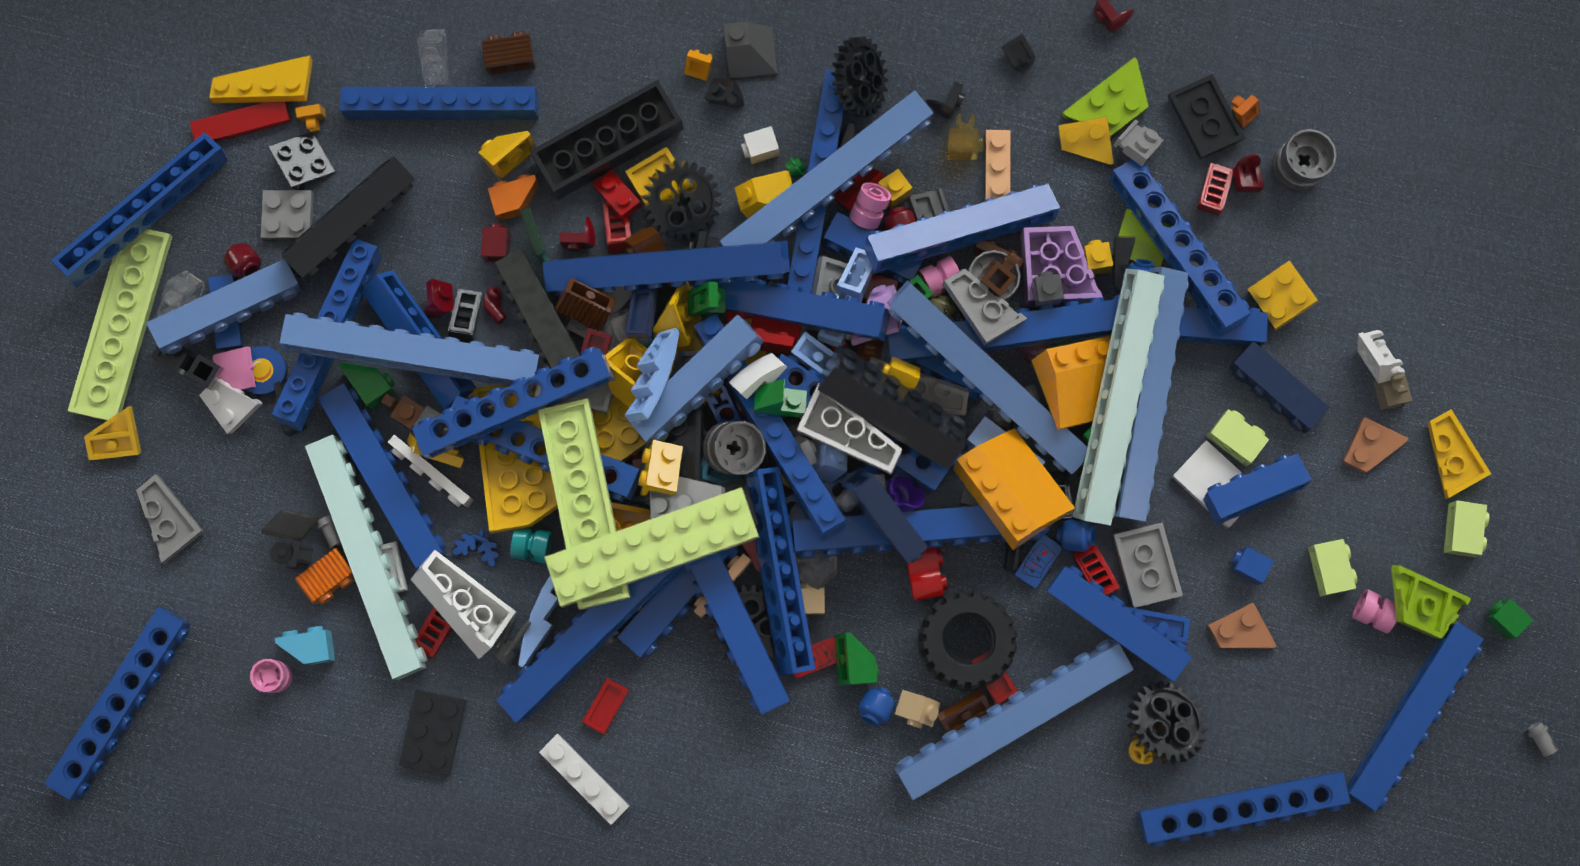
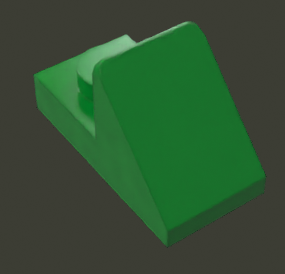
(706, 300)
(778, 400)

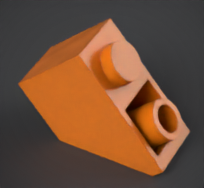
(513, 196)

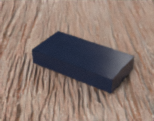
(641, 313)

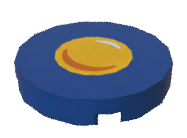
(269, 369)

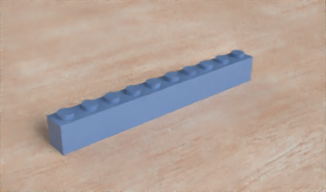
(834, 173)
(406, 351)
(987, 376)
(1147, 430)
(1013, 718)

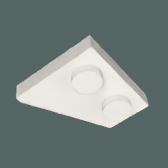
(229, 405)

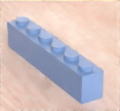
(223, 307)
(699, 378)

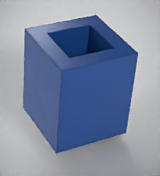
(1251, 565)

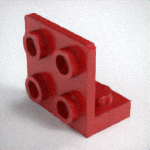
(777, 335)

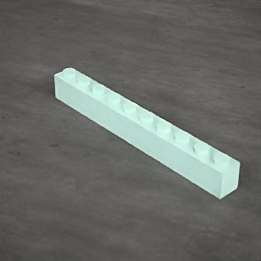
(1118, 396)
(365, 558)

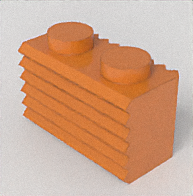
(326, 577)

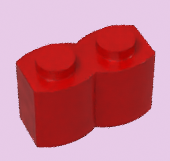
(925, 576)

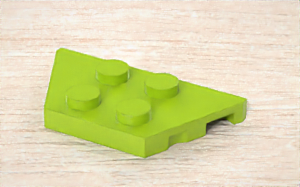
(1117, 98)
(1425, 603)

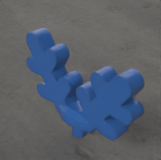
(490, 555)

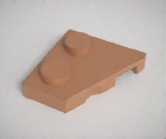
(1371, 445)
(1242, 630)

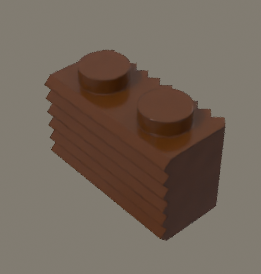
(508, 53)
(584, 304)

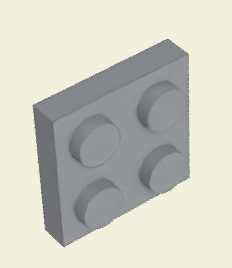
(286, 213)

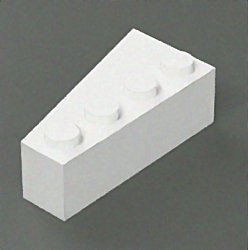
(848, 433)
(463, 602)

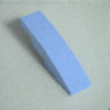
(853, 284)
(655, 372)
(539, 627)

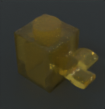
(964, 140)

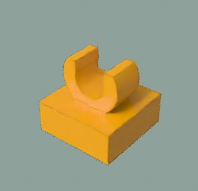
(698, 65)
(311, 115)

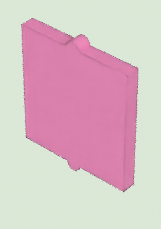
(237, 368)

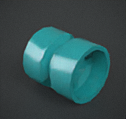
(530, 544)

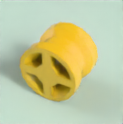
(1134, 755)

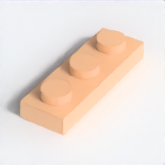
(997, 163)
(737, 567)

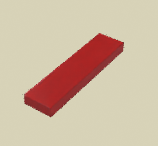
(242, 121)

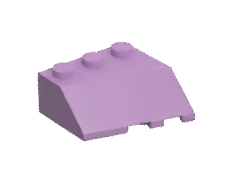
(1061, 253)

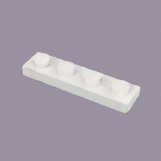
(437, 479)
(584, 779)

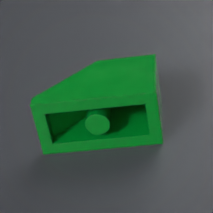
(369, 383)
(854, 661)

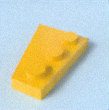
(1455, 454)

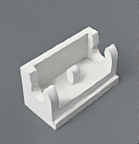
(1378, 357)

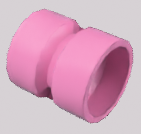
(869, 207)
(935, 276)
(1374, 610)
(271, 676)

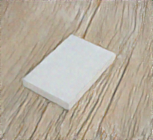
(1203, 470)

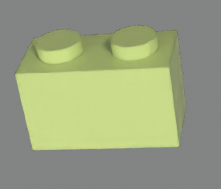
(1238, 437)
(1466, 529)
(1332, 567)

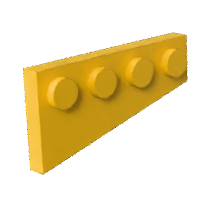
(268, 83)

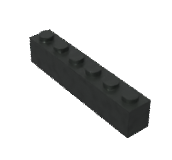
(537, 311)

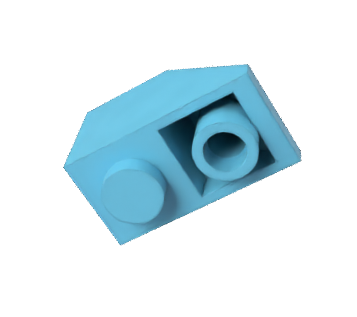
(308, 647)

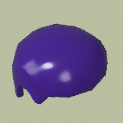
(905, 494)

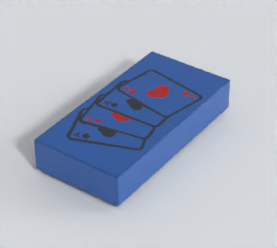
(1038, 561)

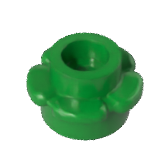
(796, 167)

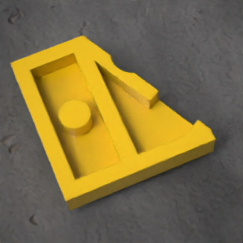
(1088, 139)
(114, 437)
(450, 457)

